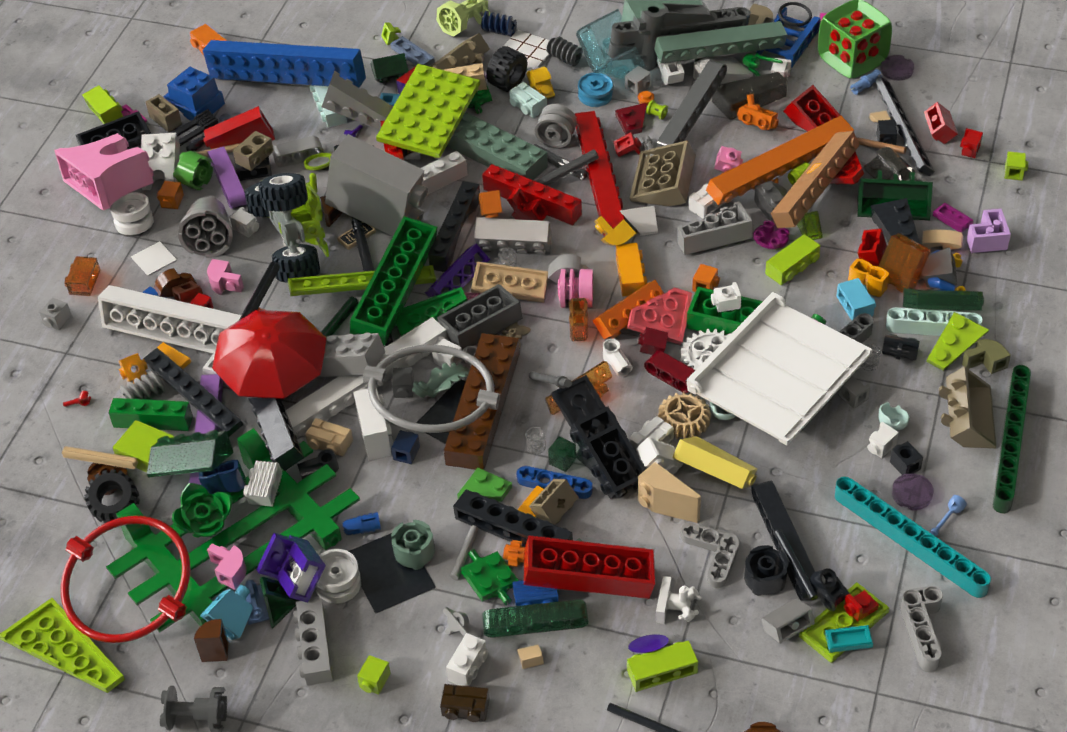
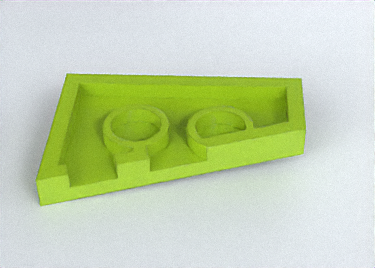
(955, 340)

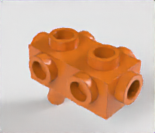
(755, 115)

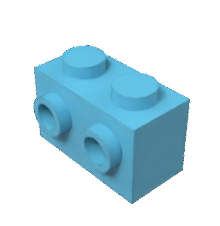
(855, 298)

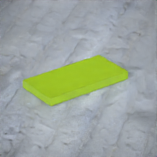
(838, 619)

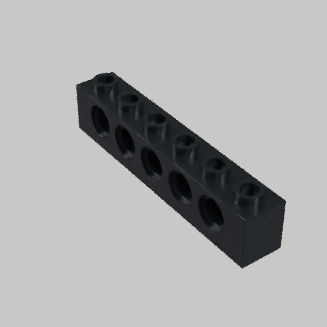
(504, 520)

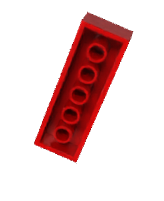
(589, 567)

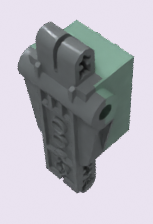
(650, 19)

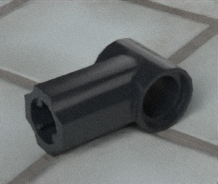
(324, 457)

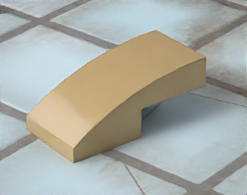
(942, 238)

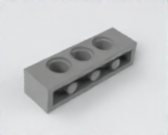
(320, 669)

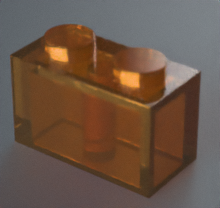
(82, 276)

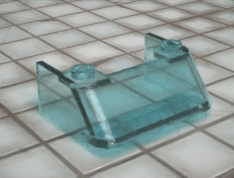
(595, 40)

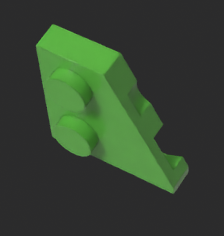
(487, 485)

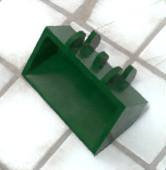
(881, 191)

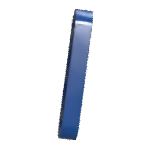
(531, 472)

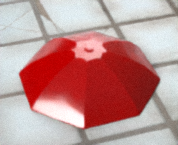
(269, 354)

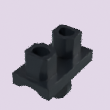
(900, 347)

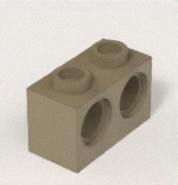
(253, 150)

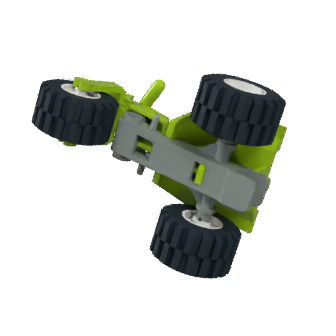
(296, 215)

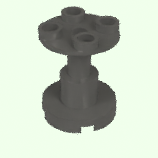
(209, 709)

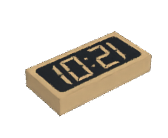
(348, 238)

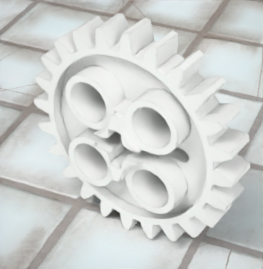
(701, 346)

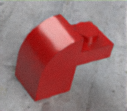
(526, 209)

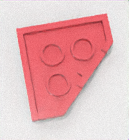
(663, 313)

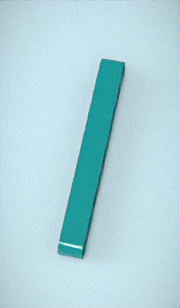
(912, 537)

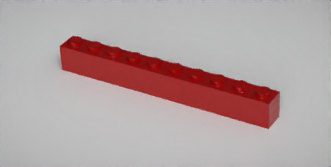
(600, 170)

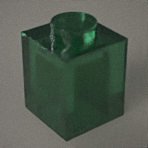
(562, 454)

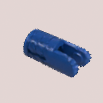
(362, 524)

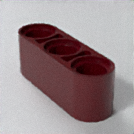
(669, 370)

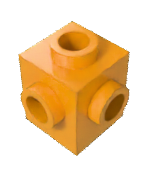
(127, 363)

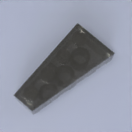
(733, 95)

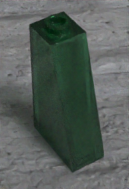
(943, 299)

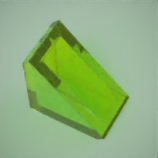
(811, 225)

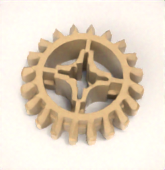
(686, 414)

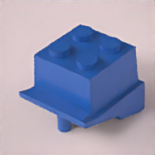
(194, 93)

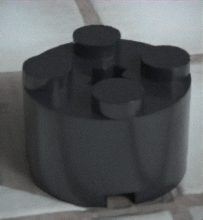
(765, 570)

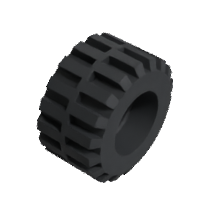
(506, 68)
(101, 486)

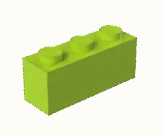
(103, 104)
(792, 259)
(662, 665)

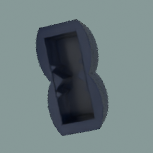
(224, 478)

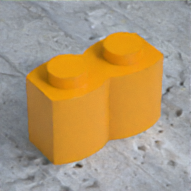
(871, 276)

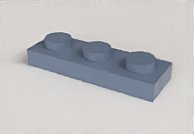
(412, 52)

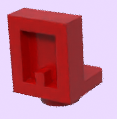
(626, 144)
(860, 605)

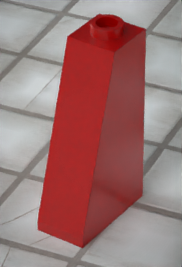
(238, 129)

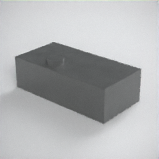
(482, 314)

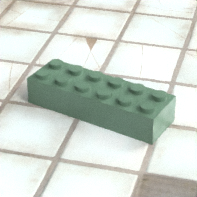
(497, 147)

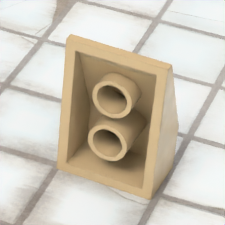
(667, 494)

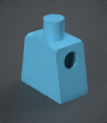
(232, 609)

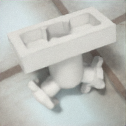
(676, 601)

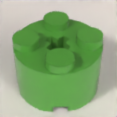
(193, 170)

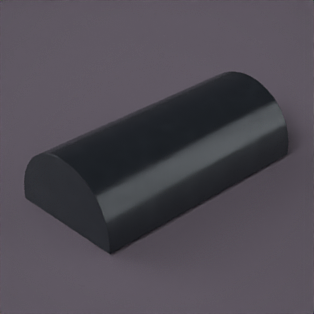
(129, 126)

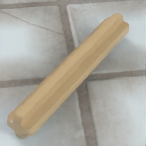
(99, 457)

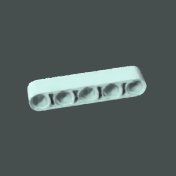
(922, 320)

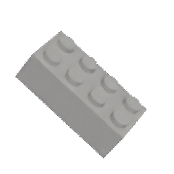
(517, 234)
(351, 353)

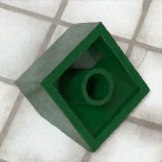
(389, 67)

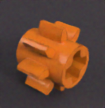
(514, 553)

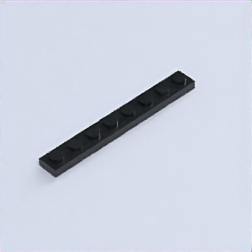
(905, 128)
(193, 392)

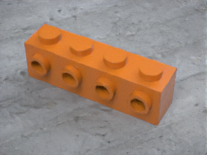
(617, 317)

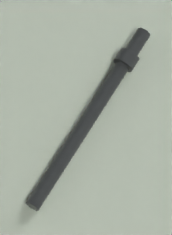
(559, 381)

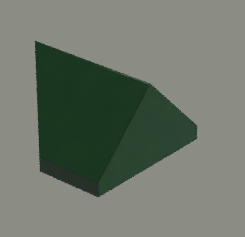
(276, 600)

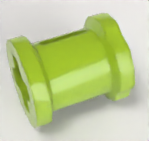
(651, 109)

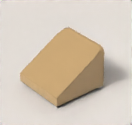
(530, 656)

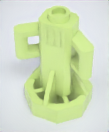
(454, 16)

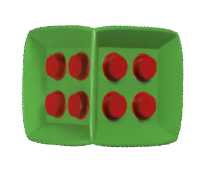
(854, 38)

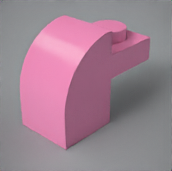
(222, 278)
(231, 565)

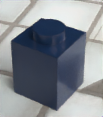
(405, 447)

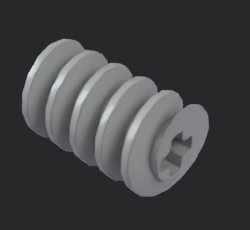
(142, 386)

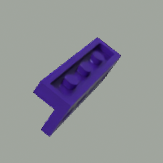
(457, 266)

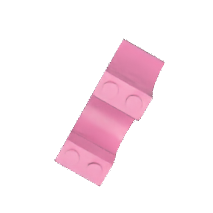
(105, 169)

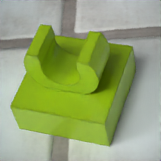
(389, 33)

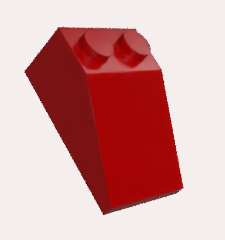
(810, 110)

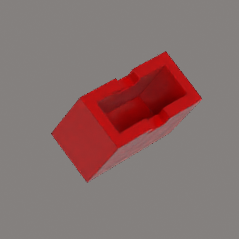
(872, 246)

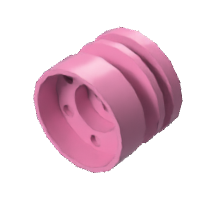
(576, 287)

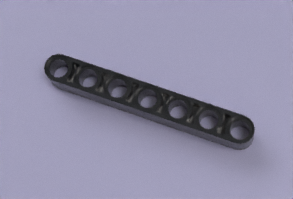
(775, 518)

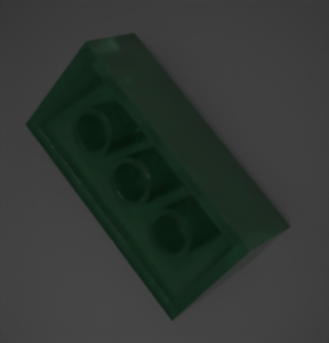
(188, 453)

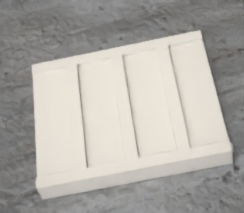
(778, 369)

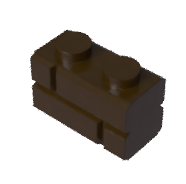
(465, 702)

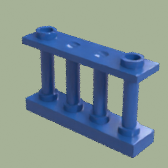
(797, 46)

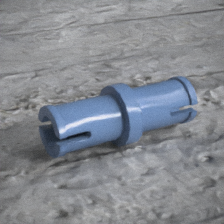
(865, 82)

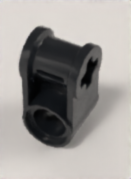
(829, 591)

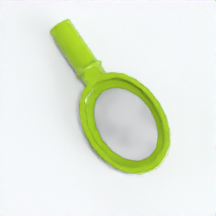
(317, 161)

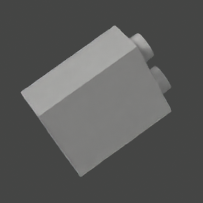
(374, 185)

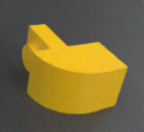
(540, 81)
(616, 235)

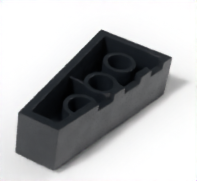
(894, 218)

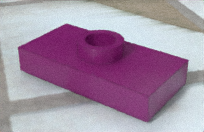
(952, 217)

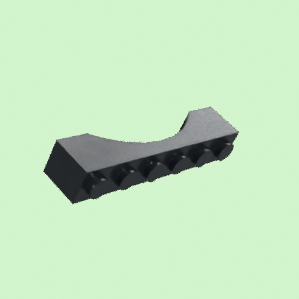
(444, 246)

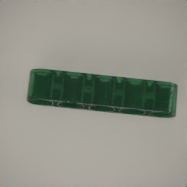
(535, 618)

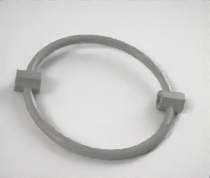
(377, 375)

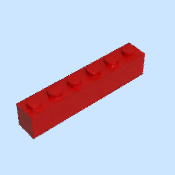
(559, 204)

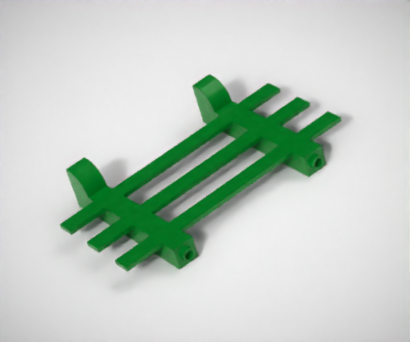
(290, 496)

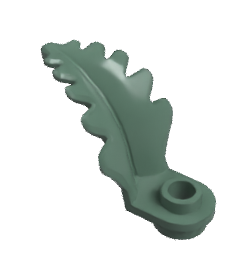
(440, 380)

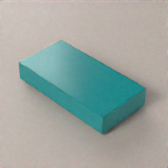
(849, 638)

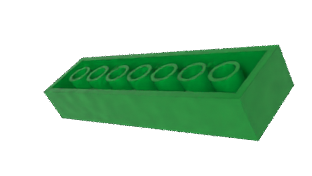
(393, 279)

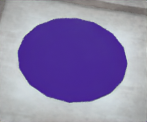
(648, 643)

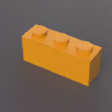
(630, 268)

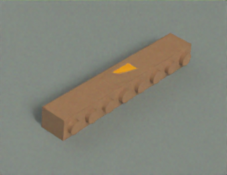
(815, 179)

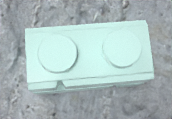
(527, 100)

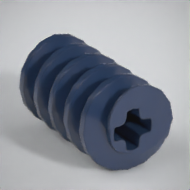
(498, 24)

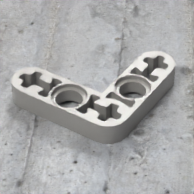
(718, 546)

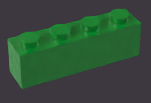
(155, 413)

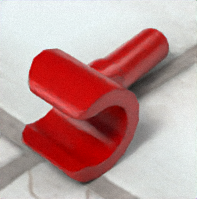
(83, 400)

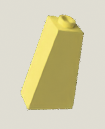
(715, 462)

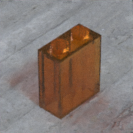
(904, 261)

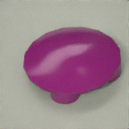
(770, 236)

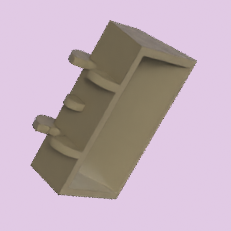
(464, 54)
(969, 410)

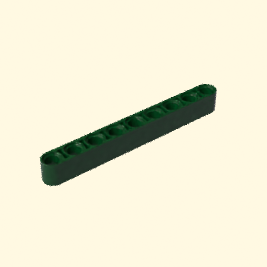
(1011, 439)

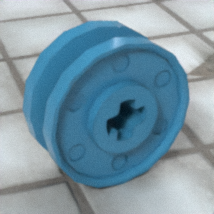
(595, 89)

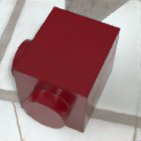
(652, 341)

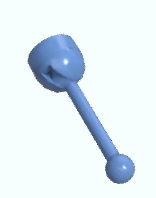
(955, 505)

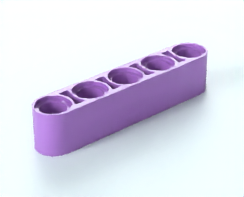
(227, 177)

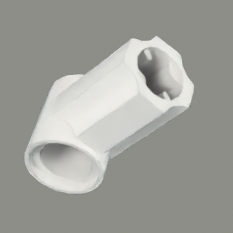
(616, 358)

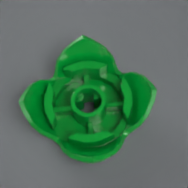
(197, 500)

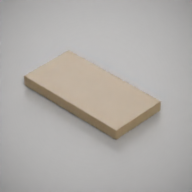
(518, 281)

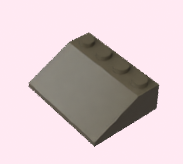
(665, 175)

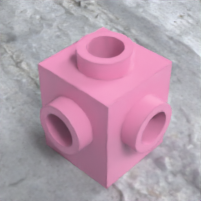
(727, 159)

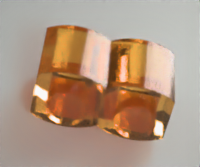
(578, 319)

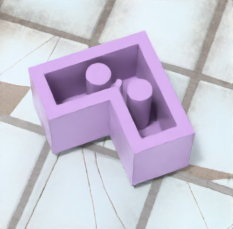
(990, 234)

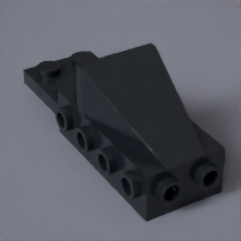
(600, 438)

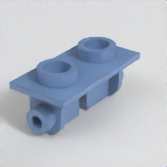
(257, 600)

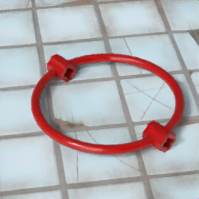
(168, 606)

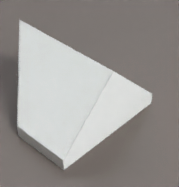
(642, 219)

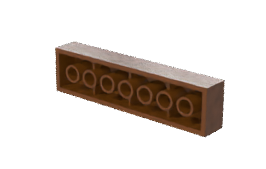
(471, 444)

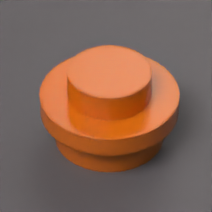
(645, 97)

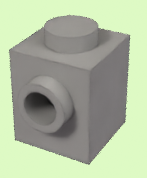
(637, 80)
(55, 314)

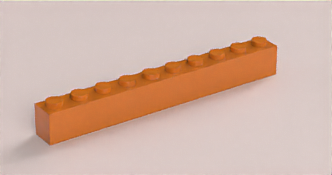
(774, 162)

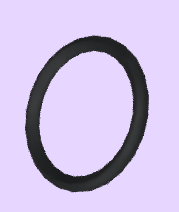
(795, 24)

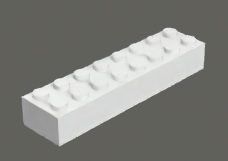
(163, 318)

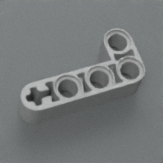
(920, 611)

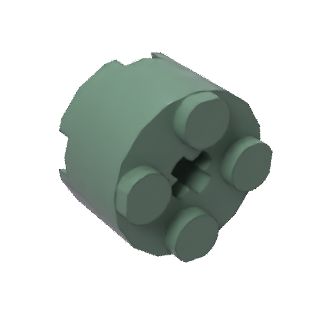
(413, 544)

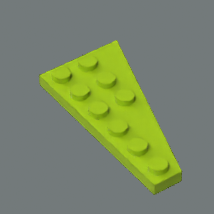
(55, 640)

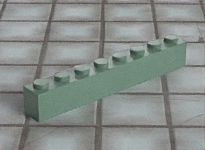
(720, 42)

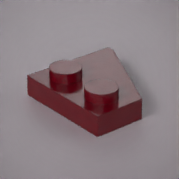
(632, 118)

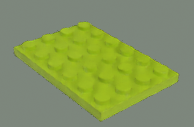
(428, 110)

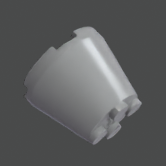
(206, 228)

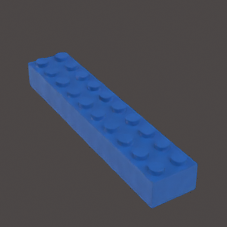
(283, 63)

